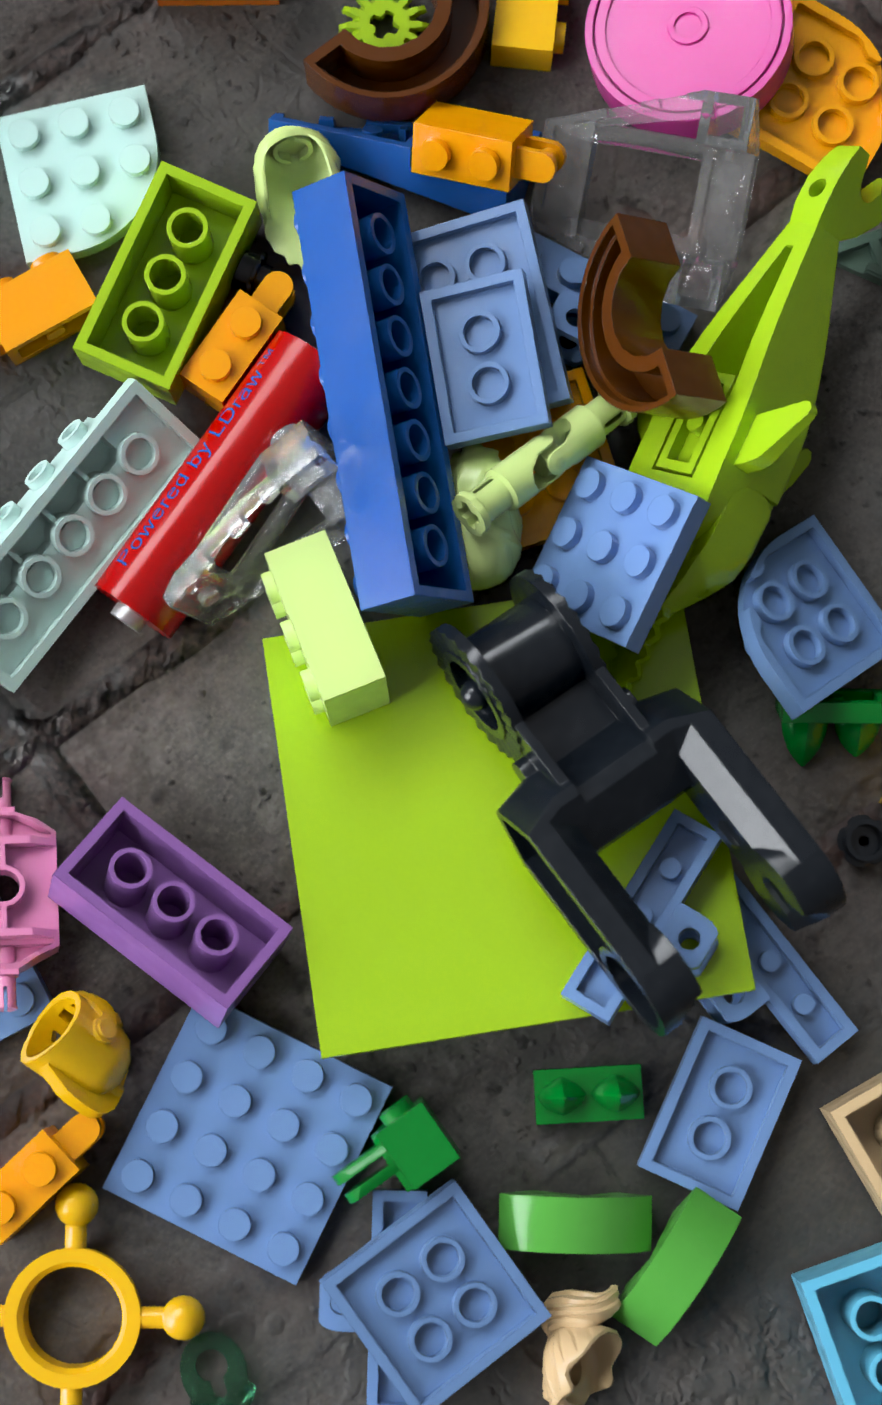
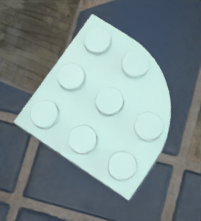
(79, 170)

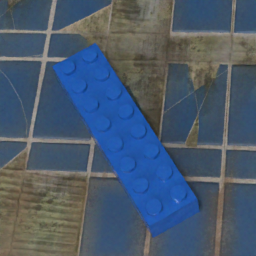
(381, 397)

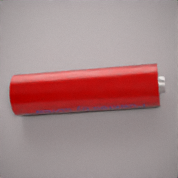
(273, 394)

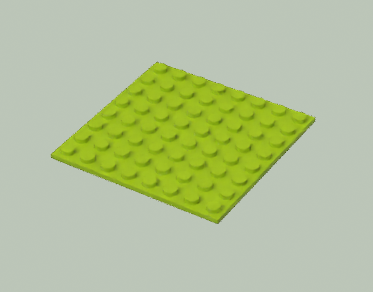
(406, 874)

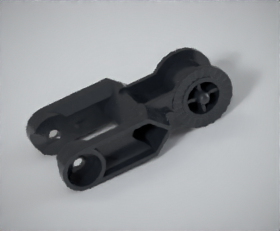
(604, 764)

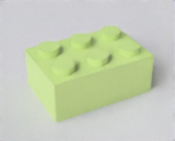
(324, 629)

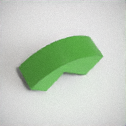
(575, 1222)
(678, 1266)

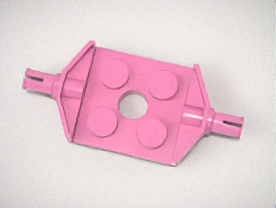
(31, 918)

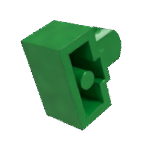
(410, 1143)

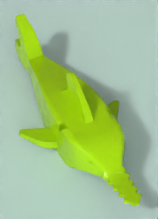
(770, 366)

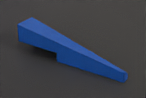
(385, 153)

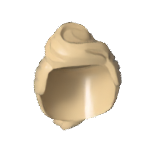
(578, 1348)

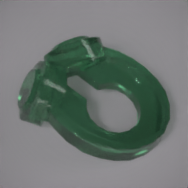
(239, 1389)

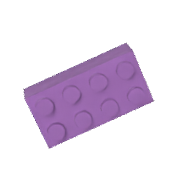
(169, 911)

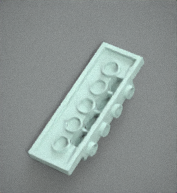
(79, 519)

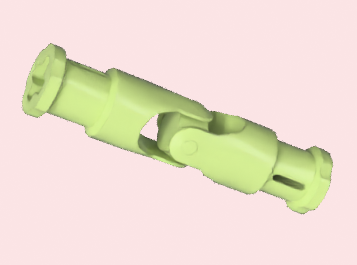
(548, 454)

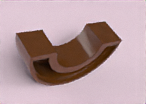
(407, 78)
(623, 330)

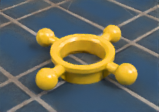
(180, 1317)

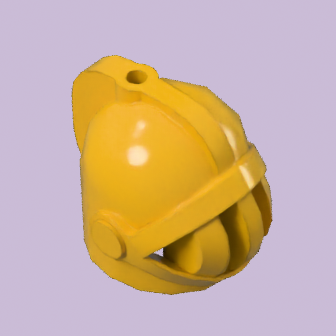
(88, 1059)

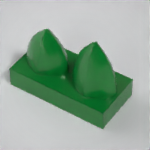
(852, 710)
(588, 1094)

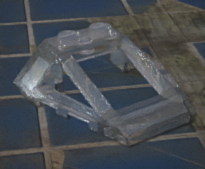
(729, 156)
(295, 465)

